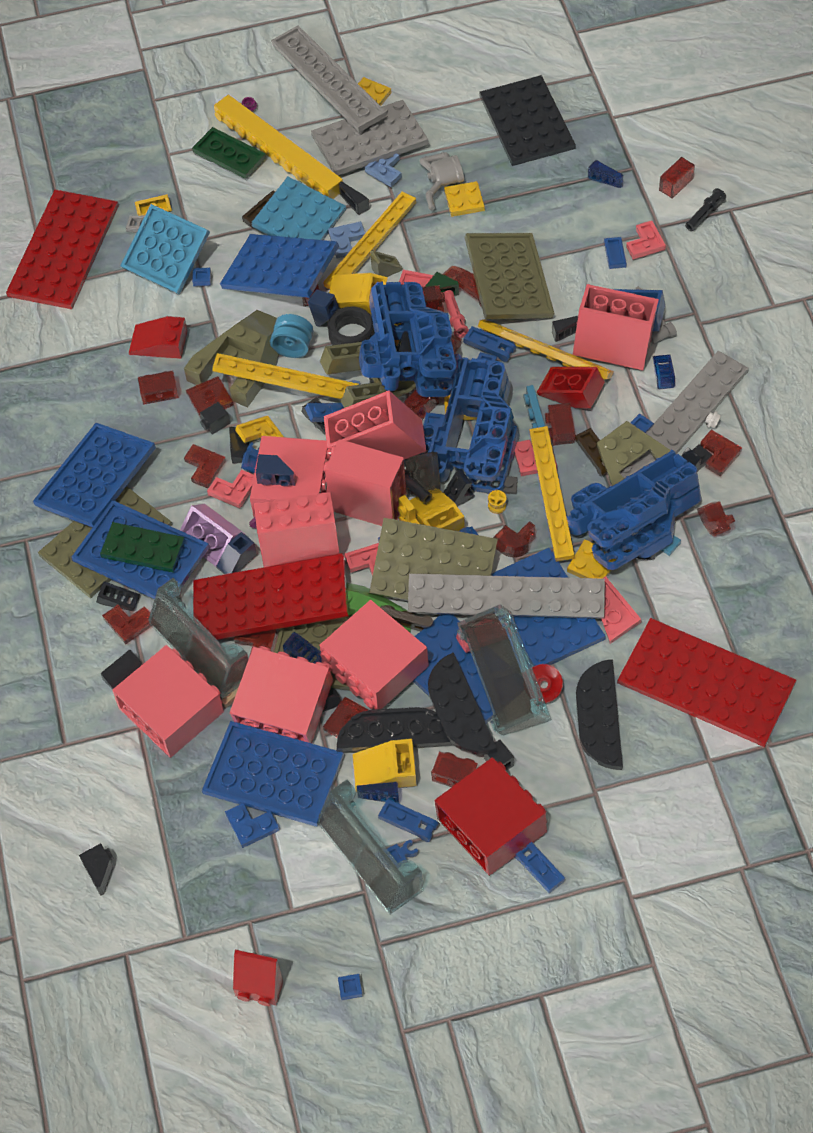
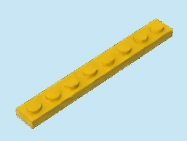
(374, 236)
(539, 347)
(280, 376)
(551, 494)

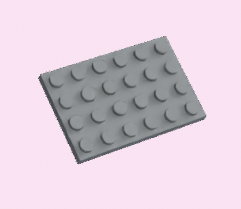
(349, 149)

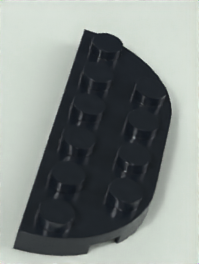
(458, 708)
(599, 715)
(385, 725)

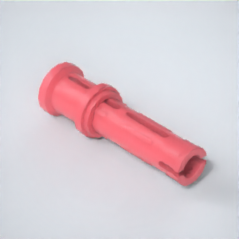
(457, 320)

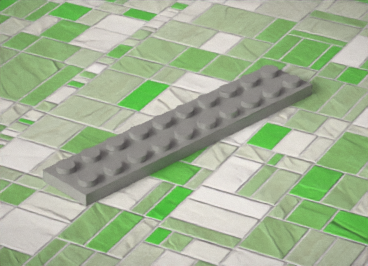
(329, 78)
(692, 406)
(518, 594)

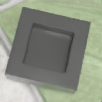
(510, 485)

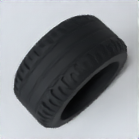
(347, 316)

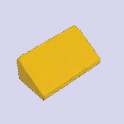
(161, 201)

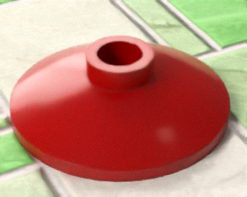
(552, 676)

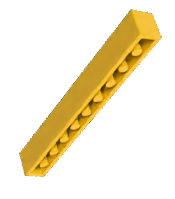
(277, 147)

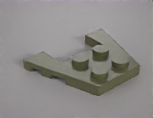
(624, 447)

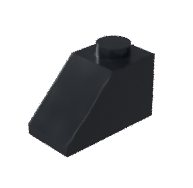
(98, 866)

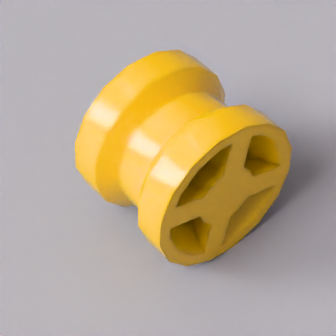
(493, 499)

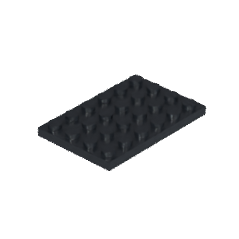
(527, 120)

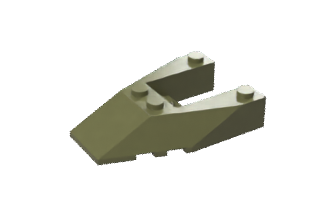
(244, 340)
(346, 359)

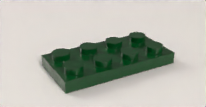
(229, 152)
(142, 547)

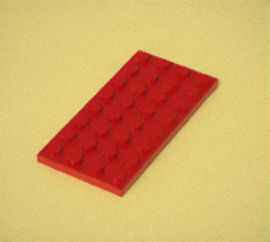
(62, 249)
(272, 597)
(707, 682)

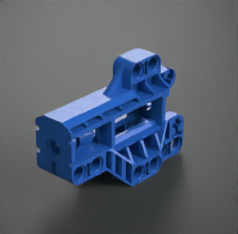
(428, 337)
(478, 392)
(645, 497)

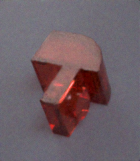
(714, 518)
(513, 543)

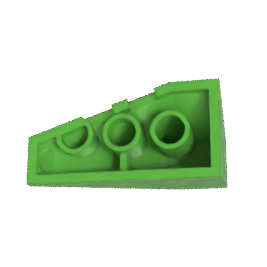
(359, 595)

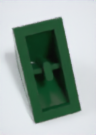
(445, 282)

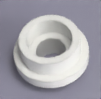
(712, 419)

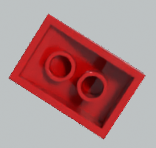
(159, 338)
(572, 385)
(256, 978)

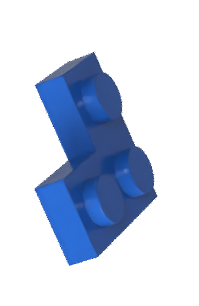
(250, 830)

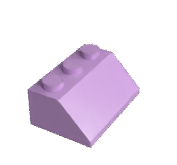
(211, 528)

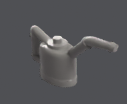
(443, 172)

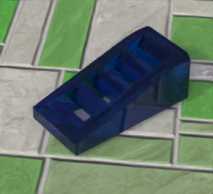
(604, 174)
(664, 372)
(297, 642)
(379, 792)

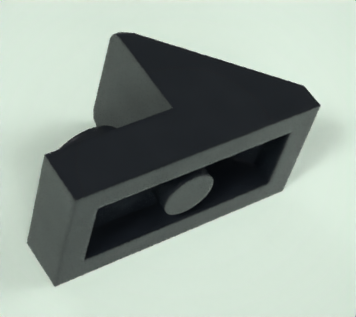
(697, 456)
(458, 488)

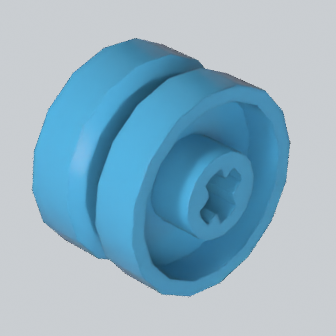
(291, 336)

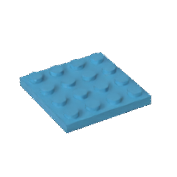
(298, 212)
(165, 249)

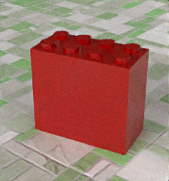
(491, 815)

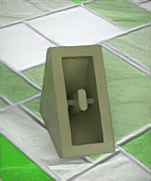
(384, 264)

